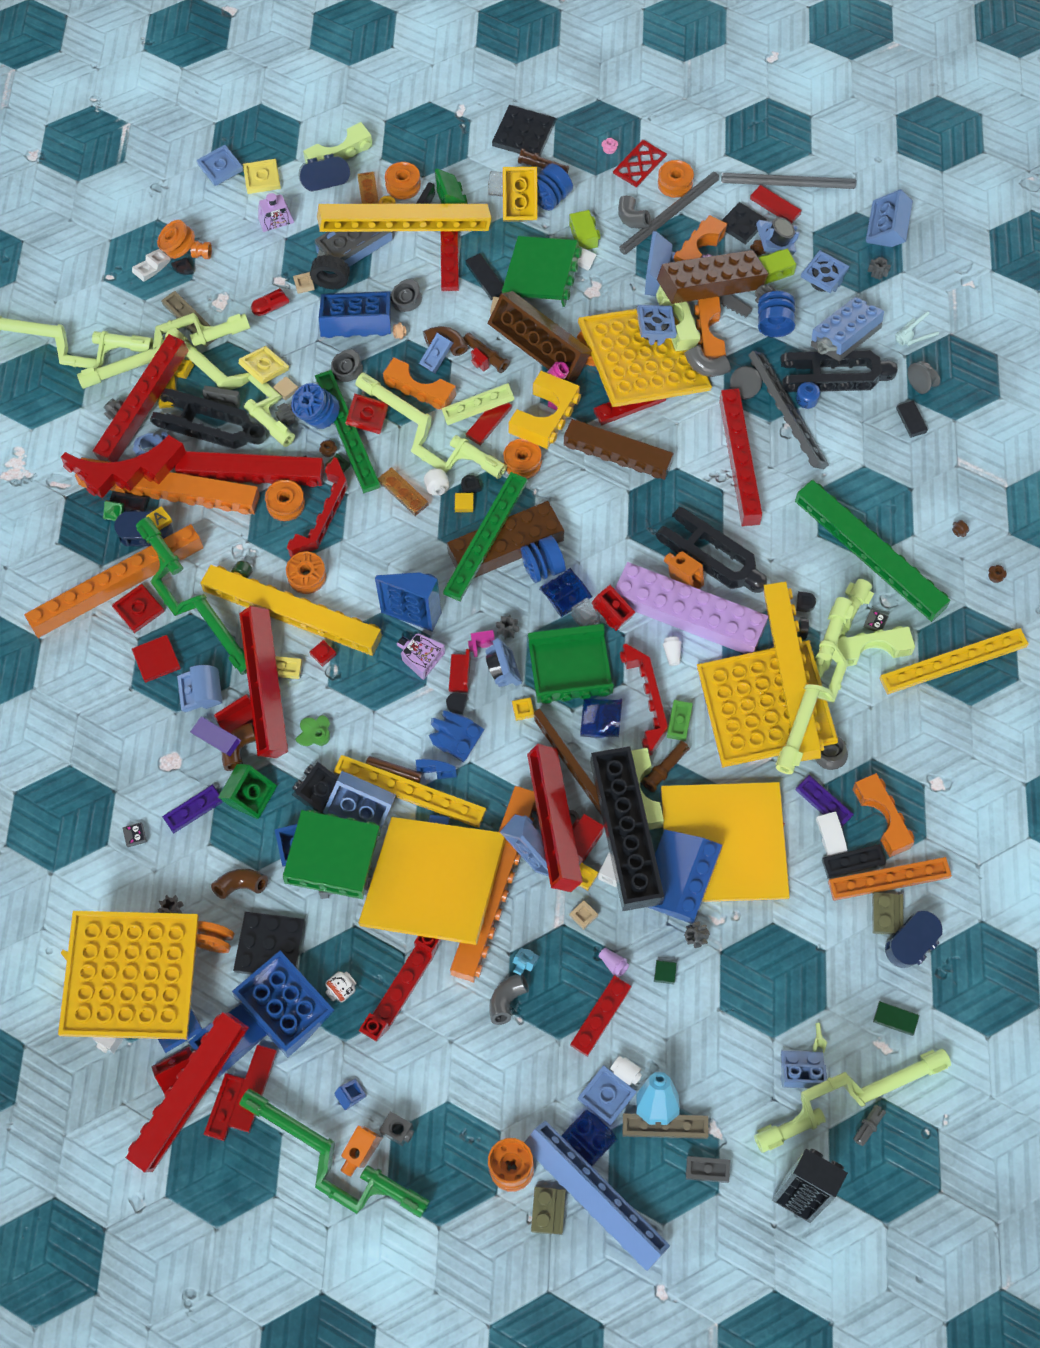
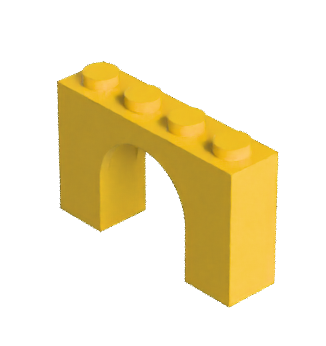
(544, 430)

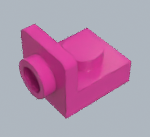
(480, 639)

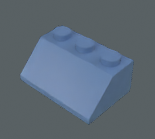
(889, 219)
(659, 254)
(359, 800)
(526, 842)

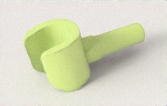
(819, 1041)

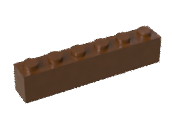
(618, 449)

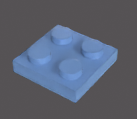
(219, 165)
(606, 1095)

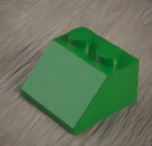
(448, 188)
(247, 790)

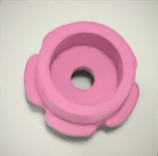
(609, 145)

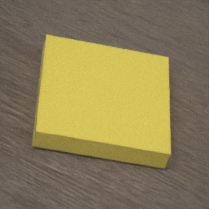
(261, 176)
(263, 364)

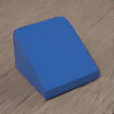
(349, 1094)

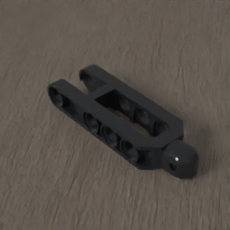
(835, 382)
(192, 405)
(746, 577)

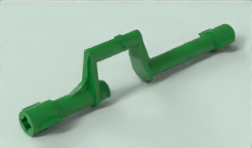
(171, 563)
(377, 1182)

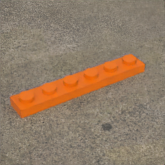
(889, 878)

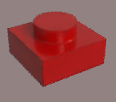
(479, 359)
(322, 653)

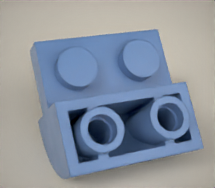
(199, 688)
(802, 1069)

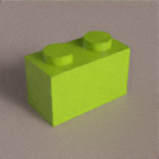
(584, 230)
(778, 265)

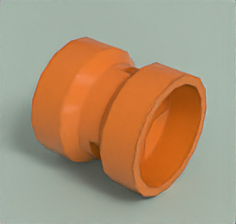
(201, 250)

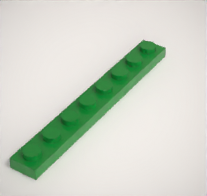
(350, 437)
(485, 536)

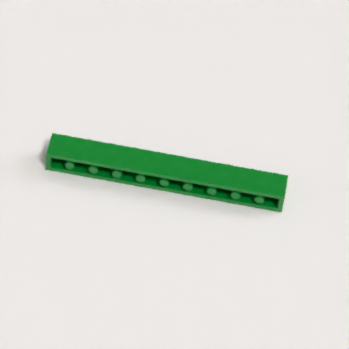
(872, 550)

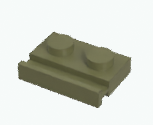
(886, 913)
(548, 1210)

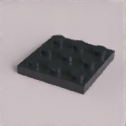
(524, 130)
(264, 937)

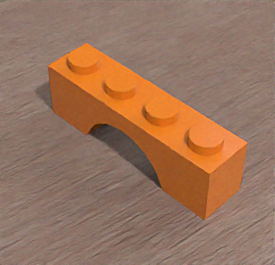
(709, 233)
(708, 314)
(438, 394)
(872, 792)

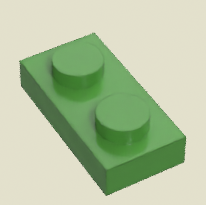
(679, 720)

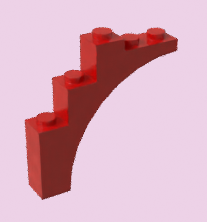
(127, 473)

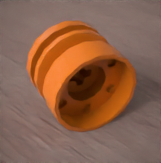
(510, 1152)

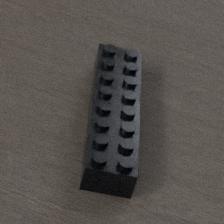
(626, 829)
(810, 1185)

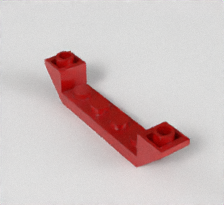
(338, 490)
(633, 659)
(403, 985)

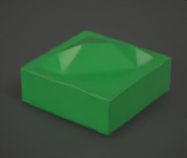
(112, 510)

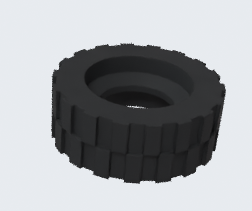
(332, 264)

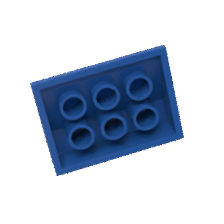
(355, 314)
(410, 598)
(685, 873)
(283, 1003)

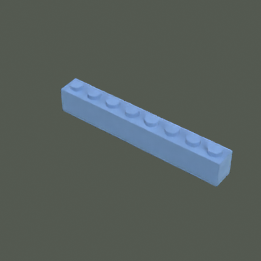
(596, 1195)

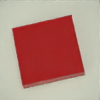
(367, 413)
(138, 608)
(156, 658)

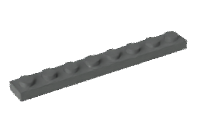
(789, 411)

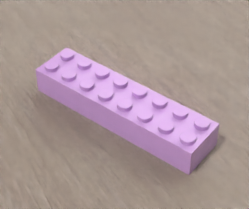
(691, 609)

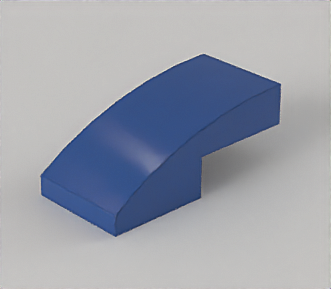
(443, 769)

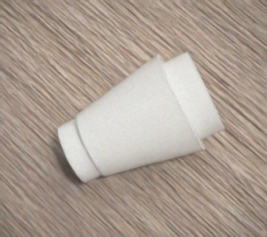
(673, 650)

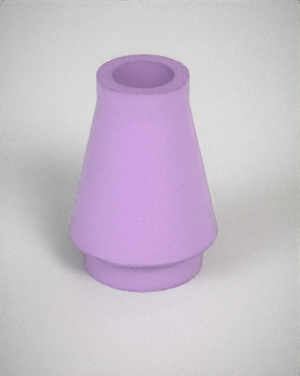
(614, 962)

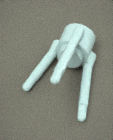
(906, 335)

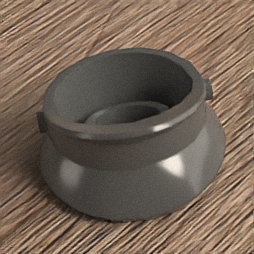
(406, 295)
(346, 366)
(922, 377)
(747, 380)
(834, 755)

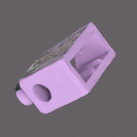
(273, 212)
(421, 654)

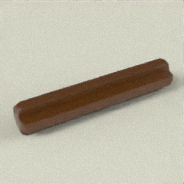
(395, 769)

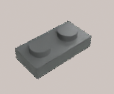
(222, 396)
(707, 1169)

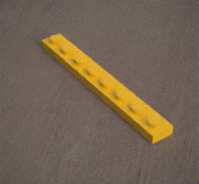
(953, 661)
(414, 792)

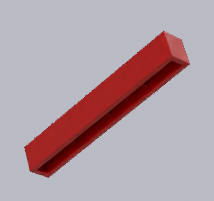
(141, 399)
(740, 457)
(252, 468)
(263, 682)
(554, 818)
(186, 1092)

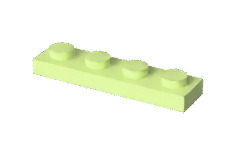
(477, 404)

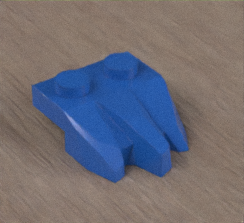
(455, 734)

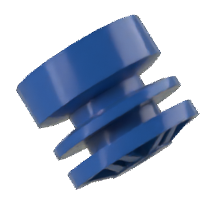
(552, 186)
(776, 314)
(315, 406)
(545, 558)

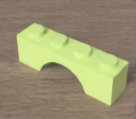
(357, 140)
(687, 334)
(896, 642)
(652, 808)

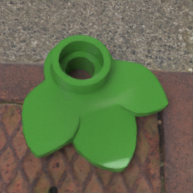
(312, 730)

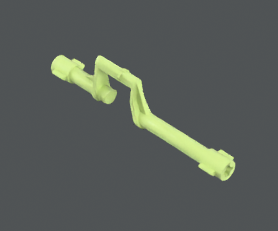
(234, 325)
(105, 340)
(260, 410)
(462, 447)
(858, 594)
(838, 615)
(773, 1137)

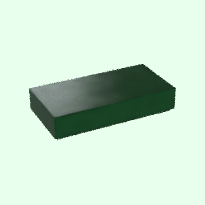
(896, 1018)

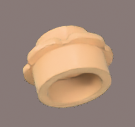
(399, 331)

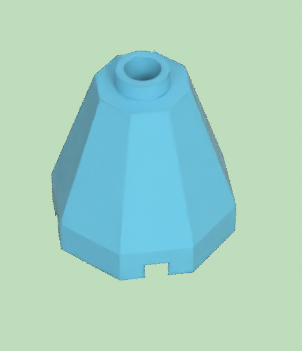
(658, 1100)

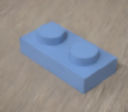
(436, 353)

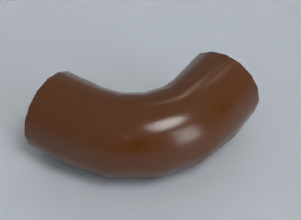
(459, 344)
(246, 735)
(237, 880)

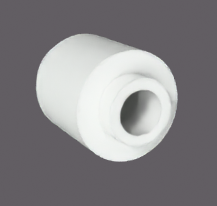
(626, 1070)

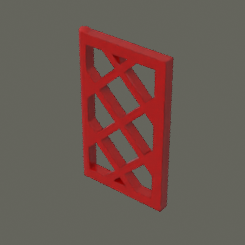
(635, 152)

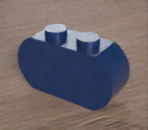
(324, 172)
(127, 531)
(914, 939)

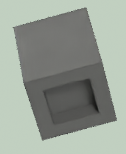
(388, 1125)

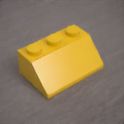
(519, 194)

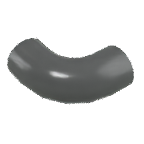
(629, 216)
(706, 366)
(503, 996)

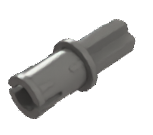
(869, 1125)

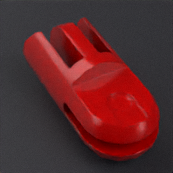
(269, 302)

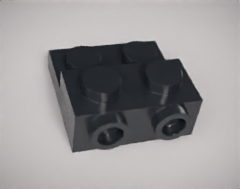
(315, 787)

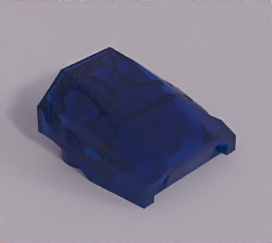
(565, 592)
(601, 718)
(589, 1137)

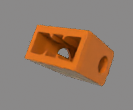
(685, 569)
(364, 1141)

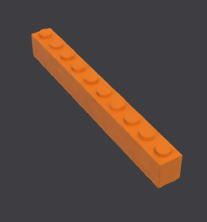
(195, 491)
(109, 583)
(469, 956)

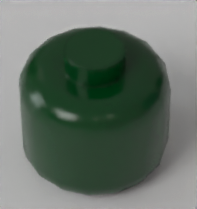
(243, 568)

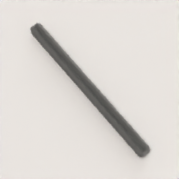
(781, 180)
(669, 213)

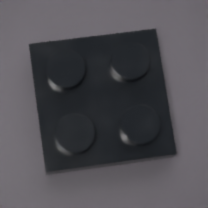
(742, 223)

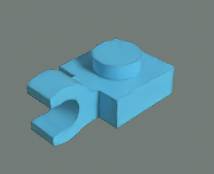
(525, 960)

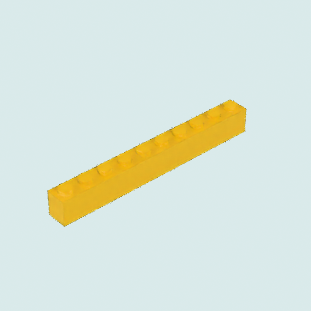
(403, 217)
(292, 610)
(791, 662)

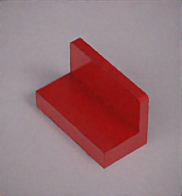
(459, 672)
(235, 714)
(167, 1070)

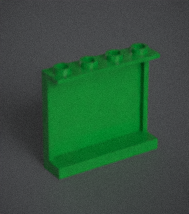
(543, 268)
(570, 663)
(331, 854)

